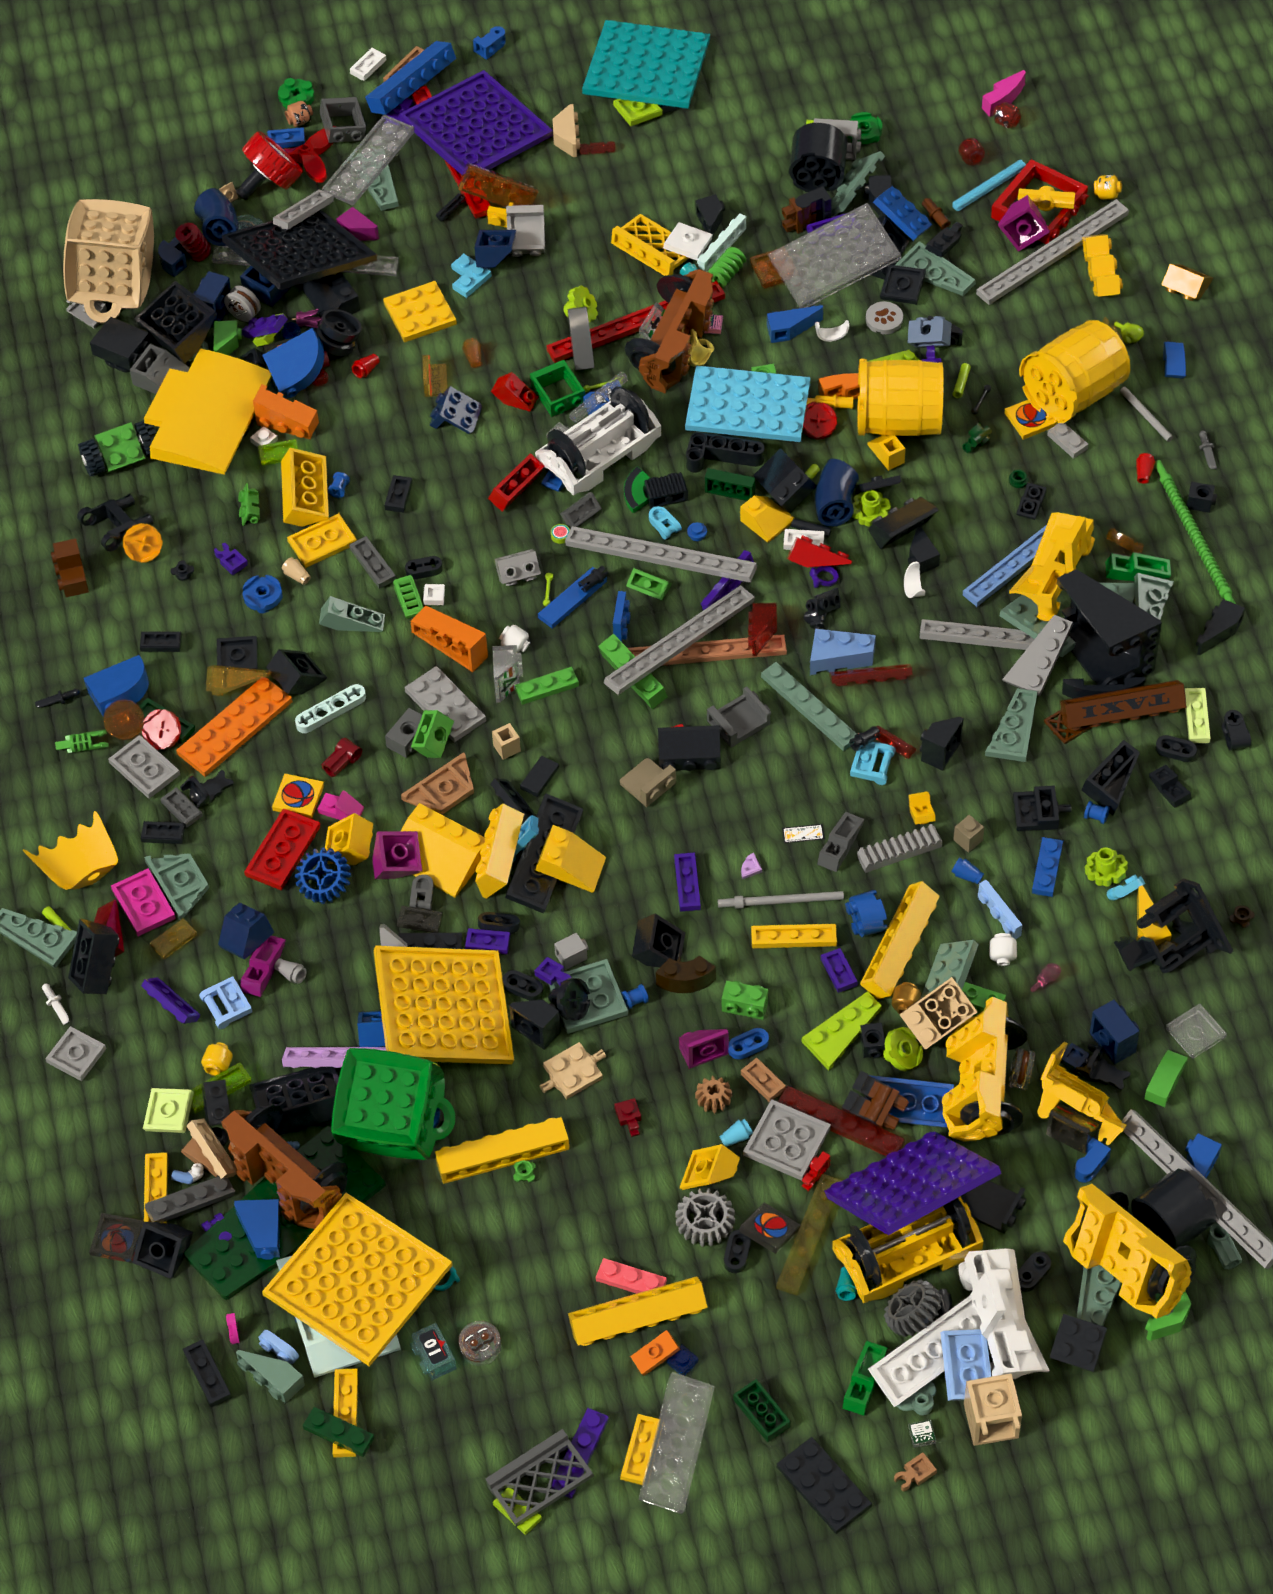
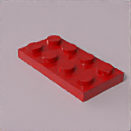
(282, 849)

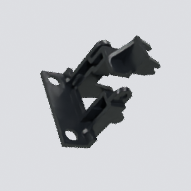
(1194, 936)

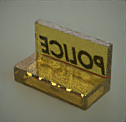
(433, 377)

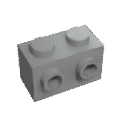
(517, 565)

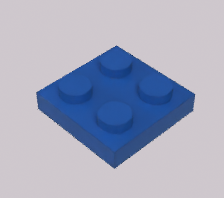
(621, 616)

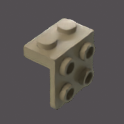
(648, 781)

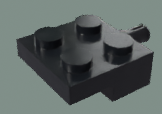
(1038, 809)

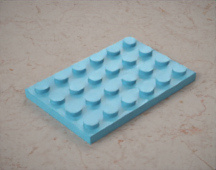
(748, 403)

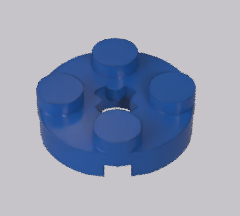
(265, 602)

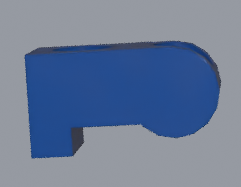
(490, 42)
(1090, 1165)

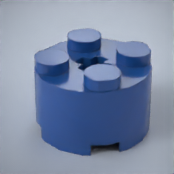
(866, 914)

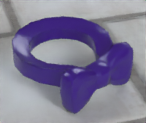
(816, 581)

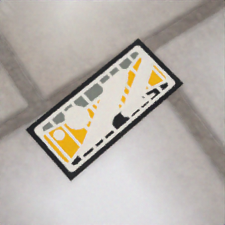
(803, 833)

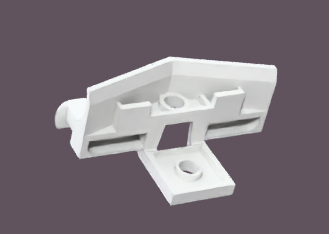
(997, 1293)

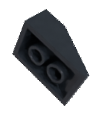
(785, 481)

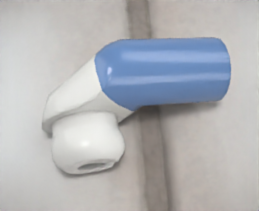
(189, 1177)

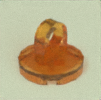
(123, 719)

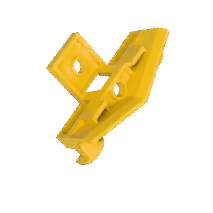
(1064, 538)

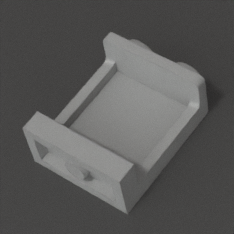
(529, 227)

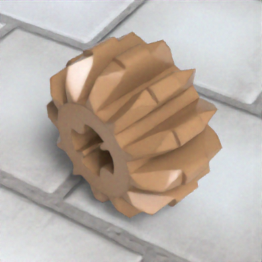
(713, 1094)

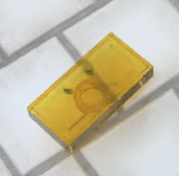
(173, 938)

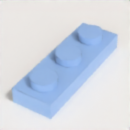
(999, 909)

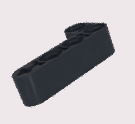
(723, 449)

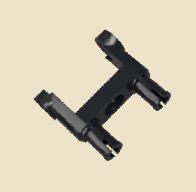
(114, 511)

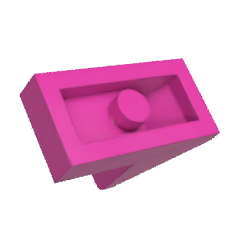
(340, 806)

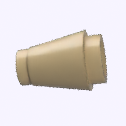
(296, 571)

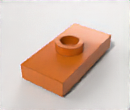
(655, 1353)

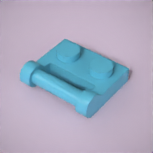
(865, 761)

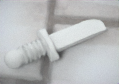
(55, 1002)

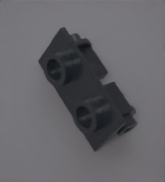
(824, 602)

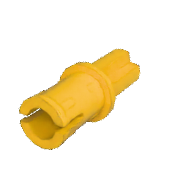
(835, 401)

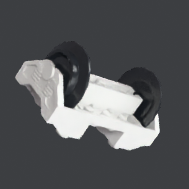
(600, 441)

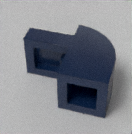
(172, 257)

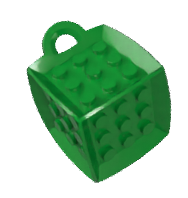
(390, 1103)

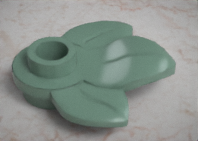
(915, 1401)

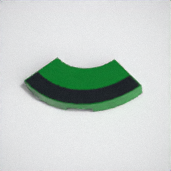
(634, 490)

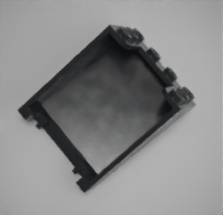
(1109, 632)

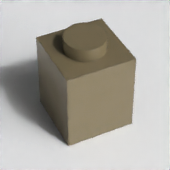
(968, 833)

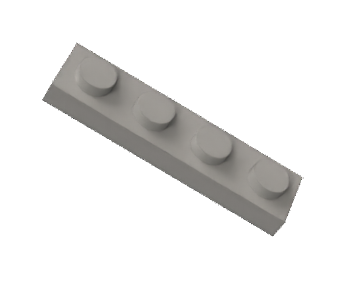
(303, 209)

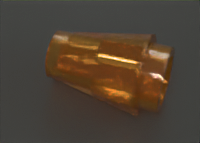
(472, 350)

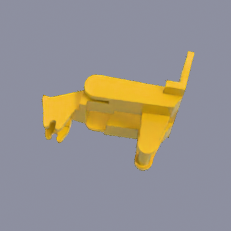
(1064, 1086)

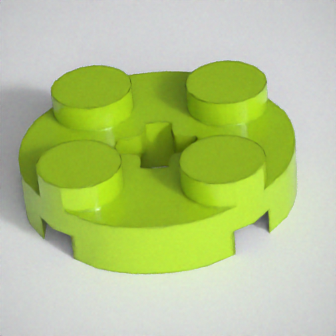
(894, 1053)

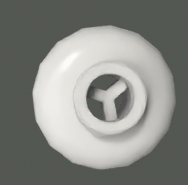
(515, 636)
(1003, 949)

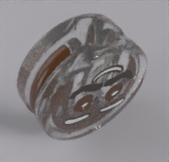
(1021, 1069)
(480, 1343)

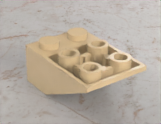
(938, 1013)

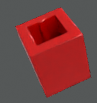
(514, 392)

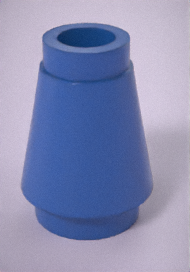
(967, 871)

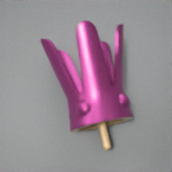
(304, 319)

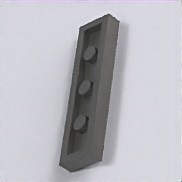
(189, 1199)

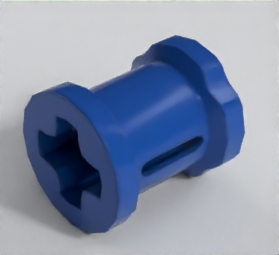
(338, 485)
(1096, 812)
(635, 996)

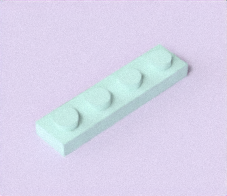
(724, 241)

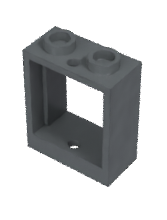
(349, 107)

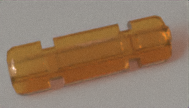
(1124, 541)

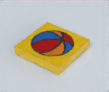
(1028, 420)
(298, 795)

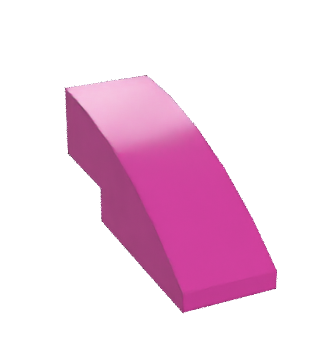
(1003, 91)

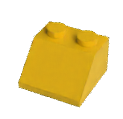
(350, 838)

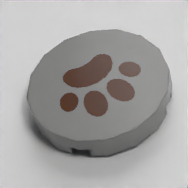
(884, 317)

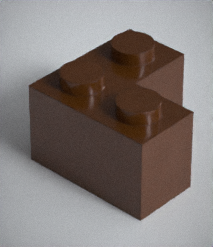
(69, 567)

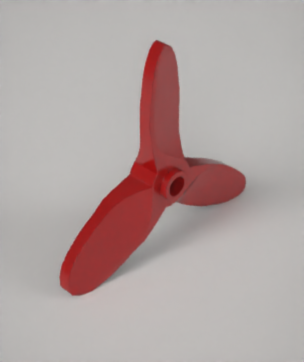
(308, 155)

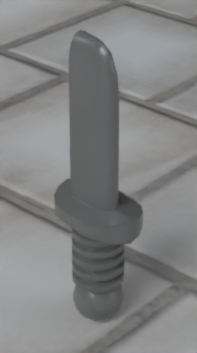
(1207, 448)

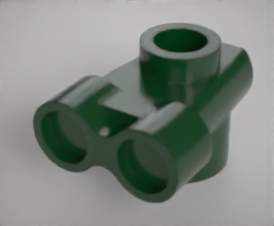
(978, 435)

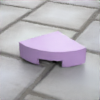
(750, 867)

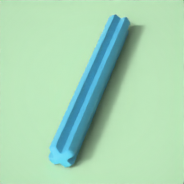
(988, 185)

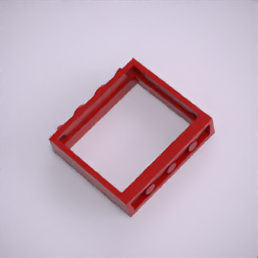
(1052, 177)

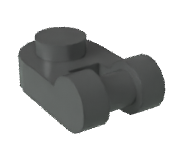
(422, 886)

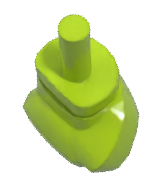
(1130, 332)

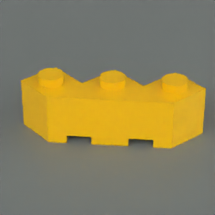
(1101, 265)

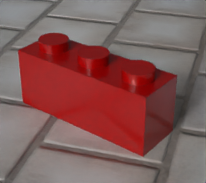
(516, 482)

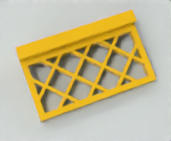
(647, 252)

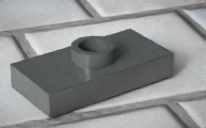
(581, 510)
(181, 807)

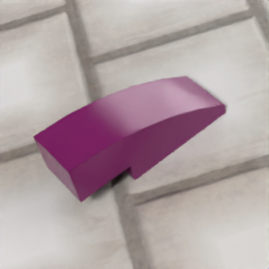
(262, 966)

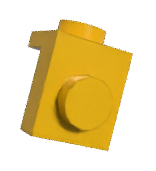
(497, 216)
(921, 808)

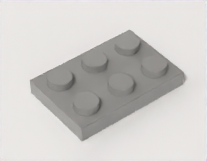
(144, 766)

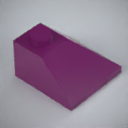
(1023, 223)
(396, 854)
(703, 1046)

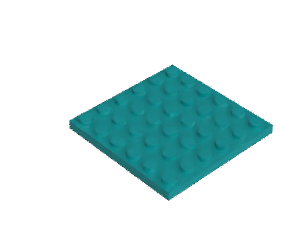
(646, 64)

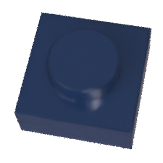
(1074, 1057)

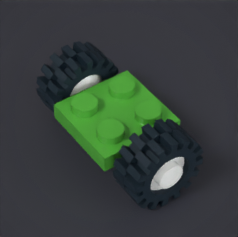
(117, 447)

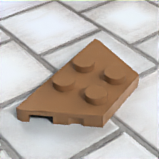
(443, 787)

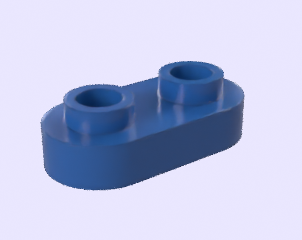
(747, 1043)

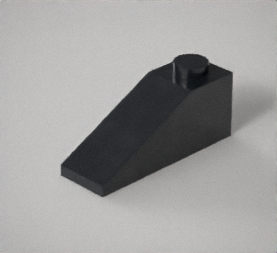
(875, 187)

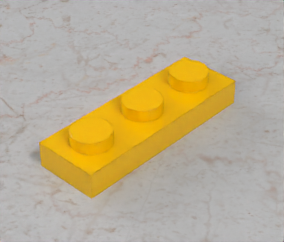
(639, 1449)

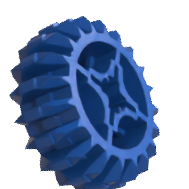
(320, 859)

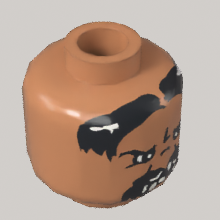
(298, 114)

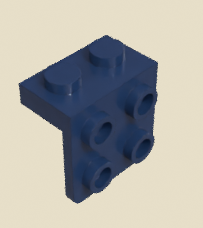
(455, 409)

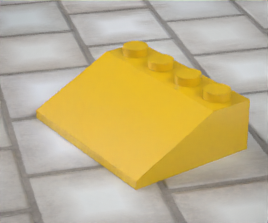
(446, 849)

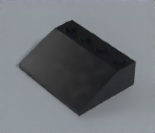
(177, 321)
(303, 1095)

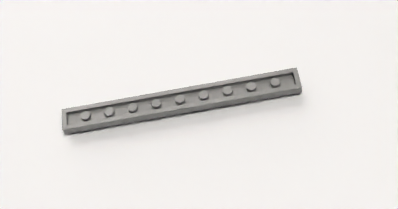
(1051, 252)
(661, 554)
(678, 640)
(1227, 1214)

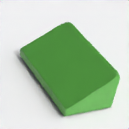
(648, 584)

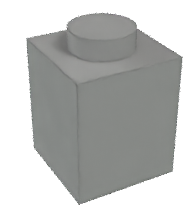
(571, 951)

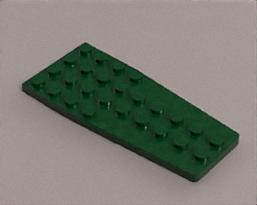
(233, 1263)

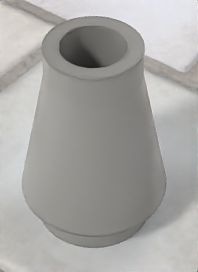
(292, 971)

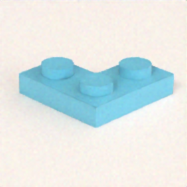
(471, 276)

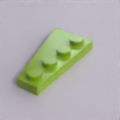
(834, 1035)

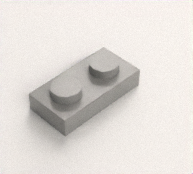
(1068, 439)

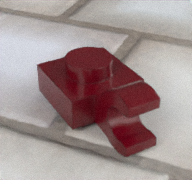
(629, 1114)

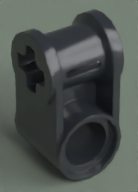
(1235, 731)

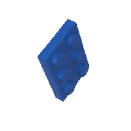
(902, 213)

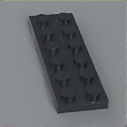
(528, 885)

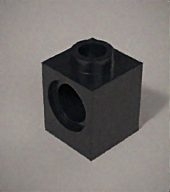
(1201, 497)
(869, 1033)

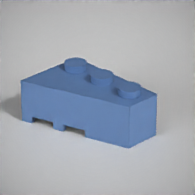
(841, 650)

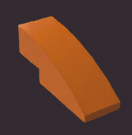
(842, 385)

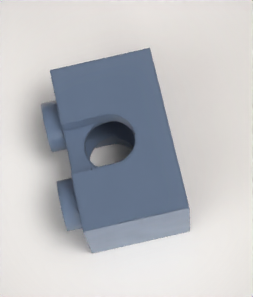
(921, 337)

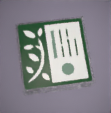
(922, 1433)

